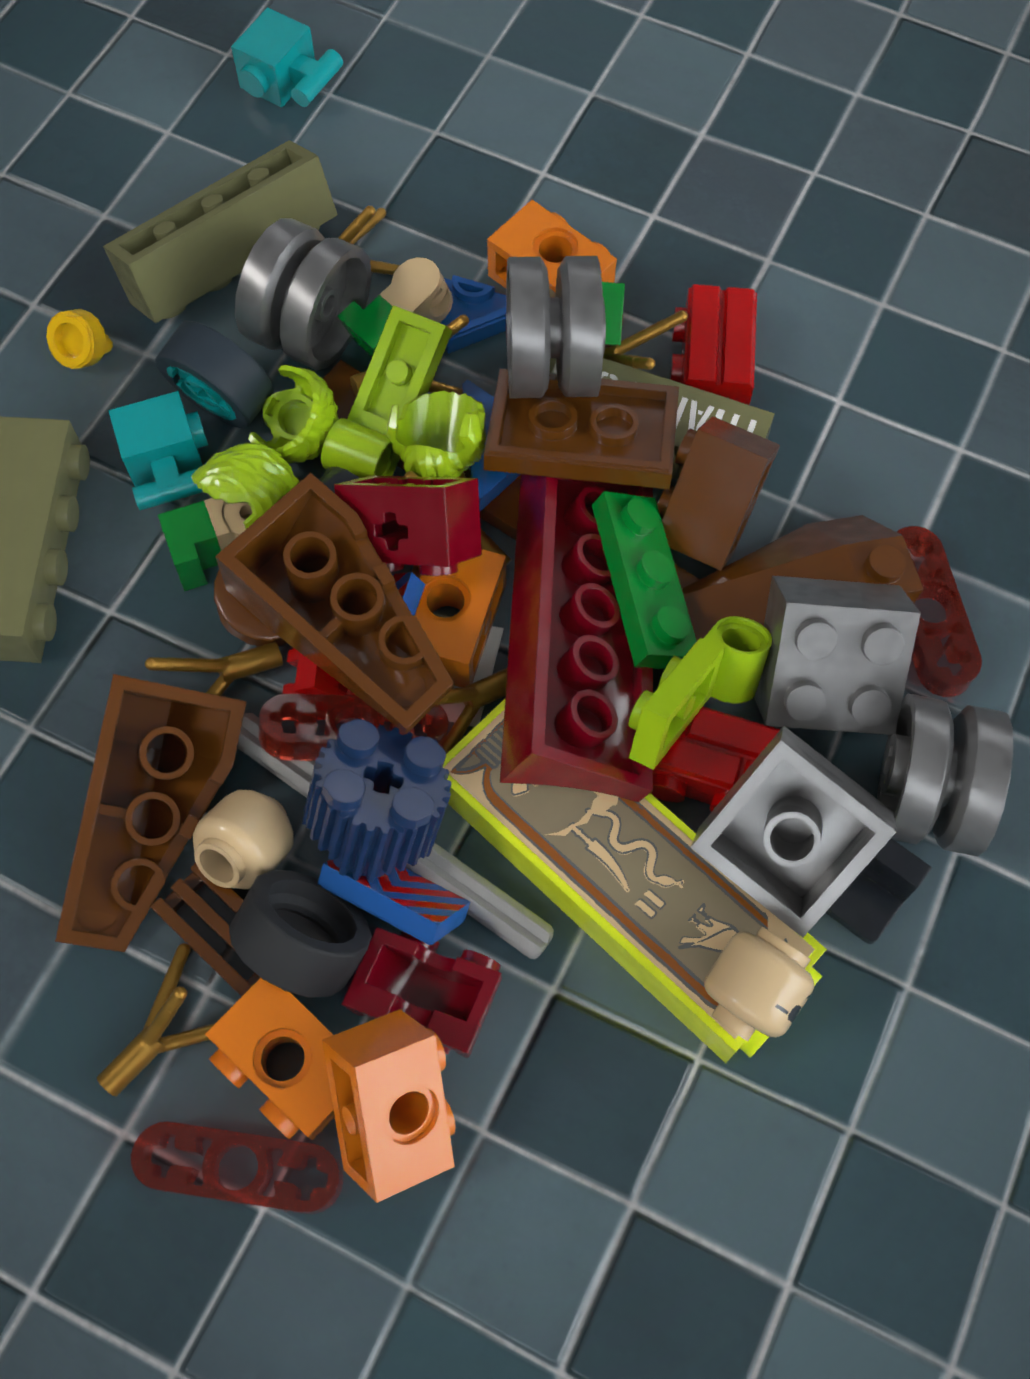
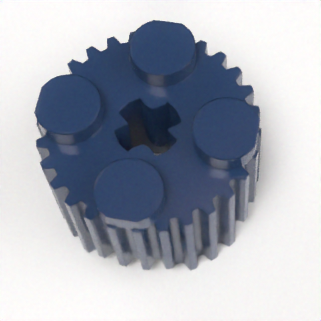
(377, 799)

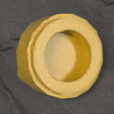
(77, 338)

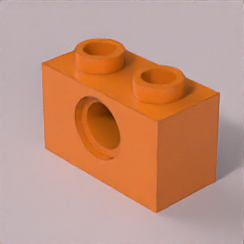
(544, 235)
(477, 594)
(247, 1036)
(390, 1103)

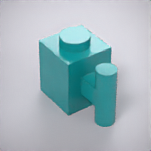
(279, 61)
(159, 448)

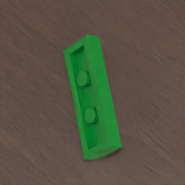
(644, 579)

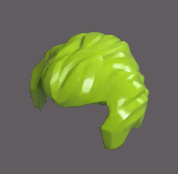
(299, 416)
(438, 434)
(247, 475)

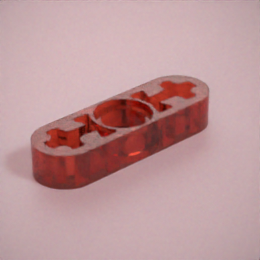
(961, 645)
(308, 708)
(189, 1140)

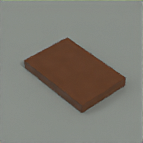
(607, 438)

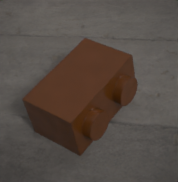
(715, 490)

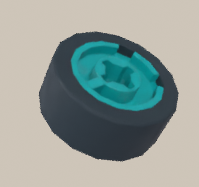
(214, 374)

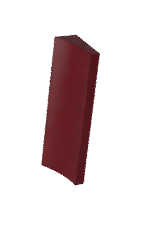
(568, 650)

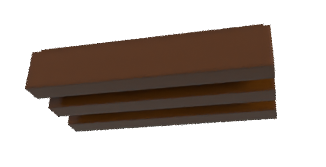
(184, 893)

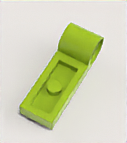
(397, 374)
(719, 666)

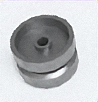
(297, 289)
(557, 327)
(947, 774)

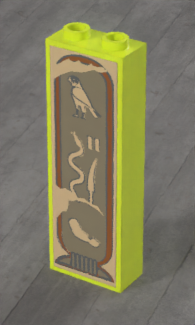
(621, 877)

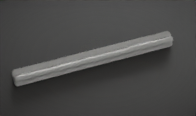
(487, 902)

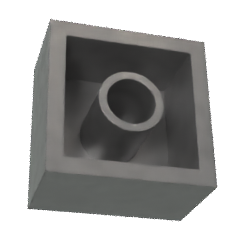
(836, 655)
(794, 832)

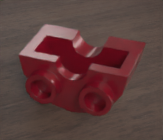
(430, 988)

